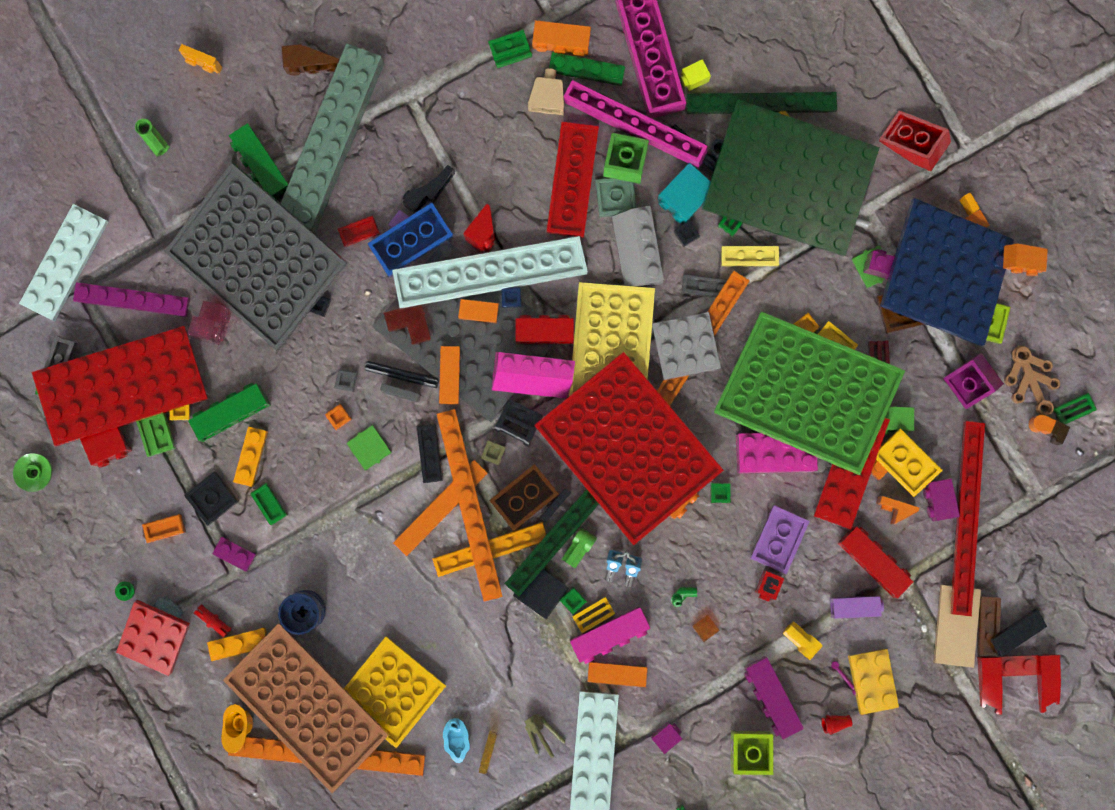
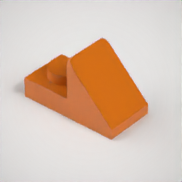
(901, 509)

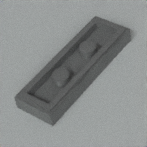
(702, 285)

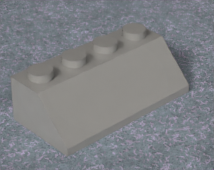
(638, 248)

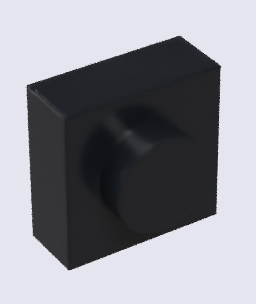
(686, 233)

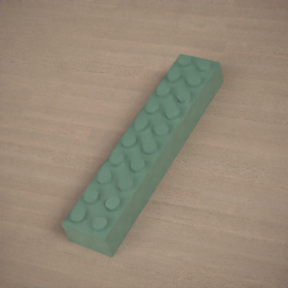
(332, 135)

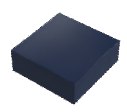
(511, 297)

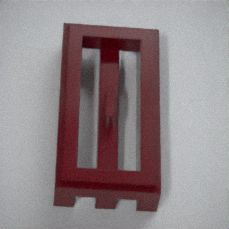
(871, 344)

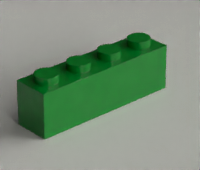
(259, 161)
(229, 412)

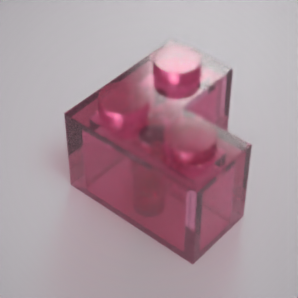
(210, 323)

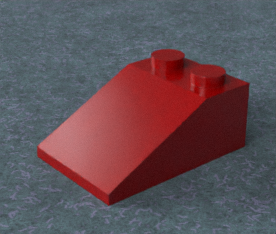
(916, 140)

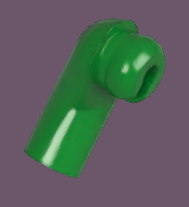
(681, 594)

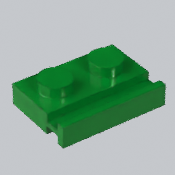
(510, 49)

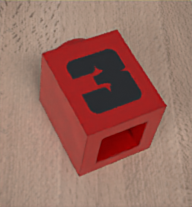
(769, 586)

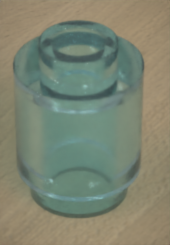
(168, 606)

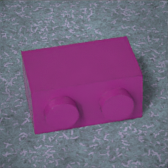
(941, 500)

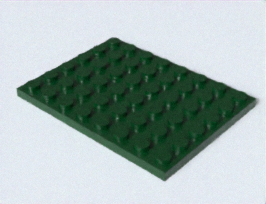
(790, 178)

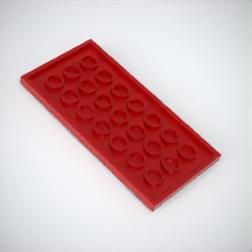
(119, 386)

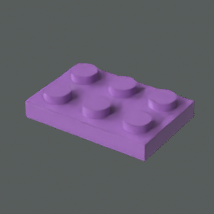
(779, 539)

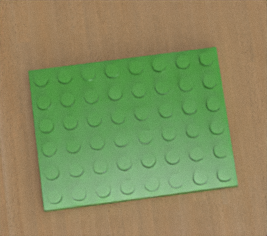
(810, 392)

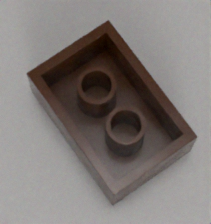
(524, 497)

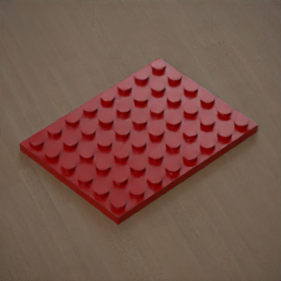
(628, 448)

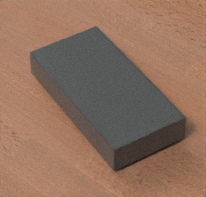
(404, 394)

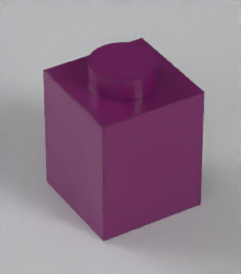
(667, 737)

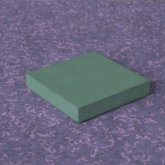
(614, 196)

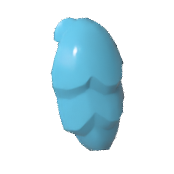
(456, 739)

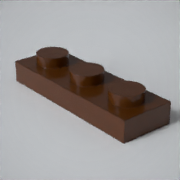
(988, 625)

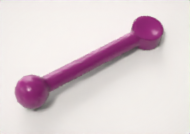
(835, 665)

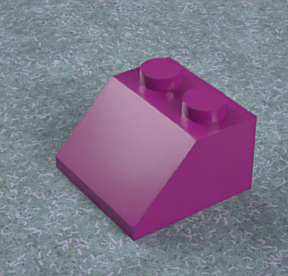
(973, 381)

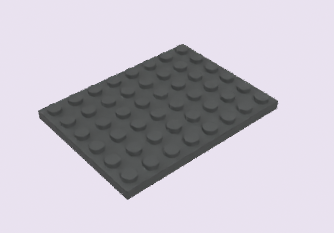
(255, 256)
(476, 340)

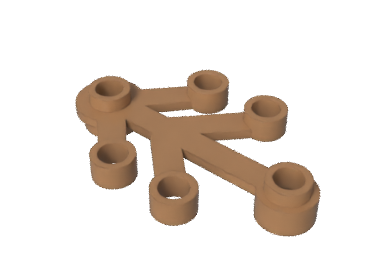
(1030, 378)

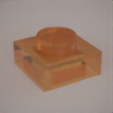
(705, 628)

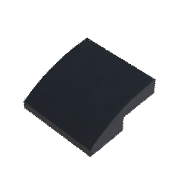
(543, 594)

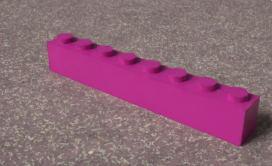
(635, 124)

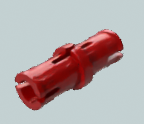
(212, 621)

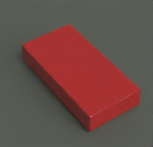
(358, 231)

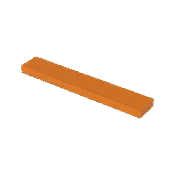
(434, 514)

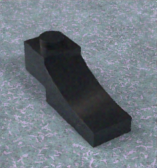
(416, 198)

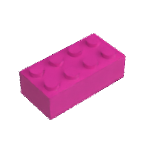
(767, 455)

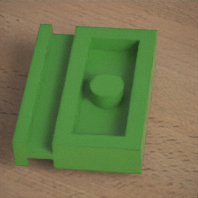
(156, 435)

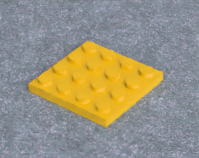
(394, 689)

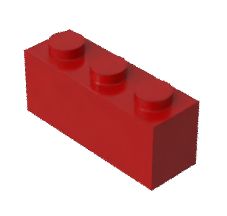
(545, 330)

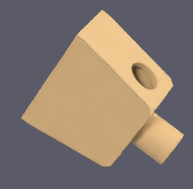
(547, 94)

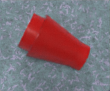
(835, 723)

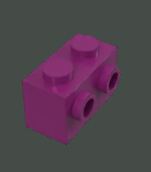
(879, 263)

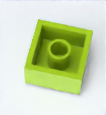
(752, 753)

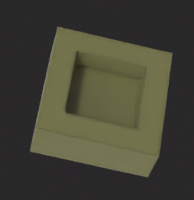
(493, 453)

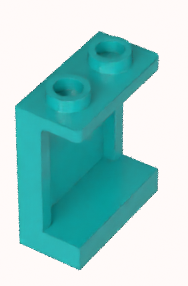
(684, 194)

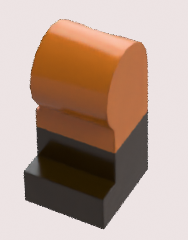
(1049, 427)

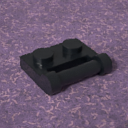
(521, 416)

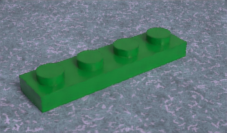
(587, 69)

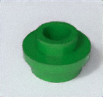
(130, 591)

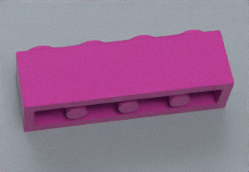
(609, 635)

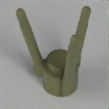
(534, 725)

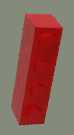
(876, 562)

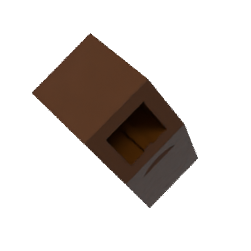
(303, 59)

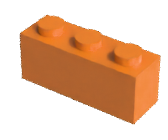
(561, 38)

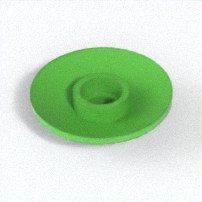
(24, 470)

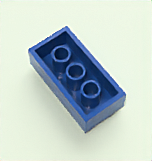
(410, 239)

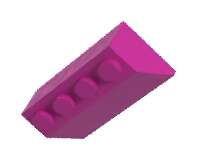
(532, 375)

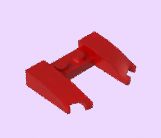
(1045, 666)

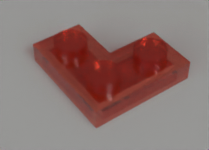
(410, 317)

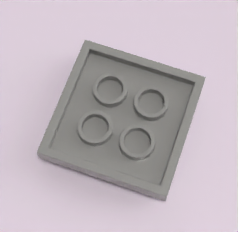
(686, 346)

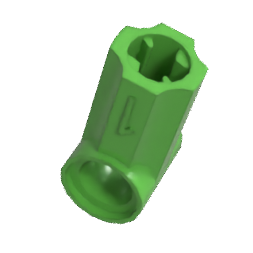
(152, 137)
(581, 544)

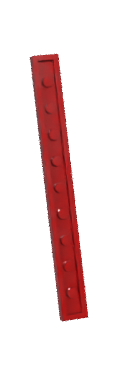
(968, 521)

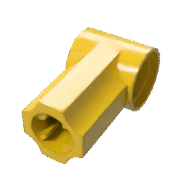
(805, 642)

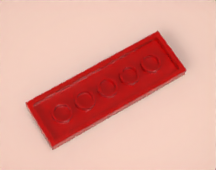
(572, 179)
(846, 489)

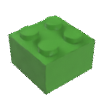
(626, 158)

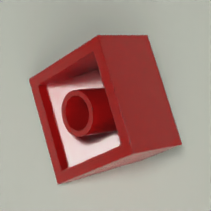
(481, 231)

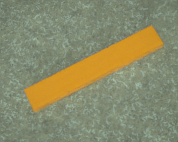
(499, 546)

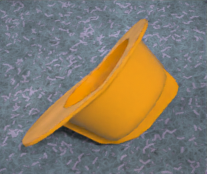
(236, 726)

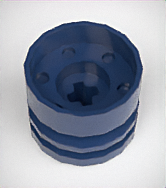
(296, 621)

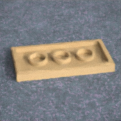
(955, 633)

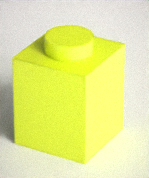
(695, 75)

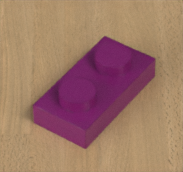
(234, 554)

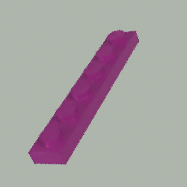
(131, 299)

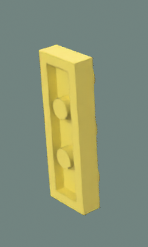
(750, 256)

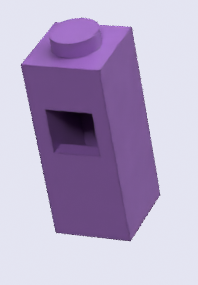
(856, 607)

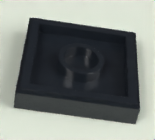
(211, 498)

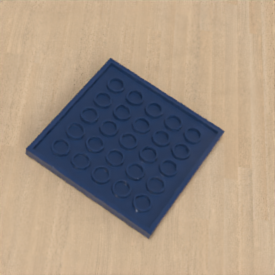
(946, 272)

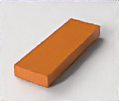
(449, 375)
(617, 674)

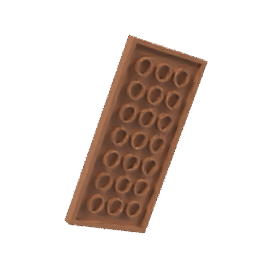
(306, 707)

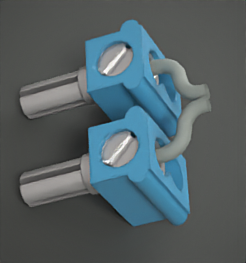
(632, 566)

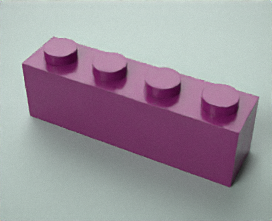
(773, 697)

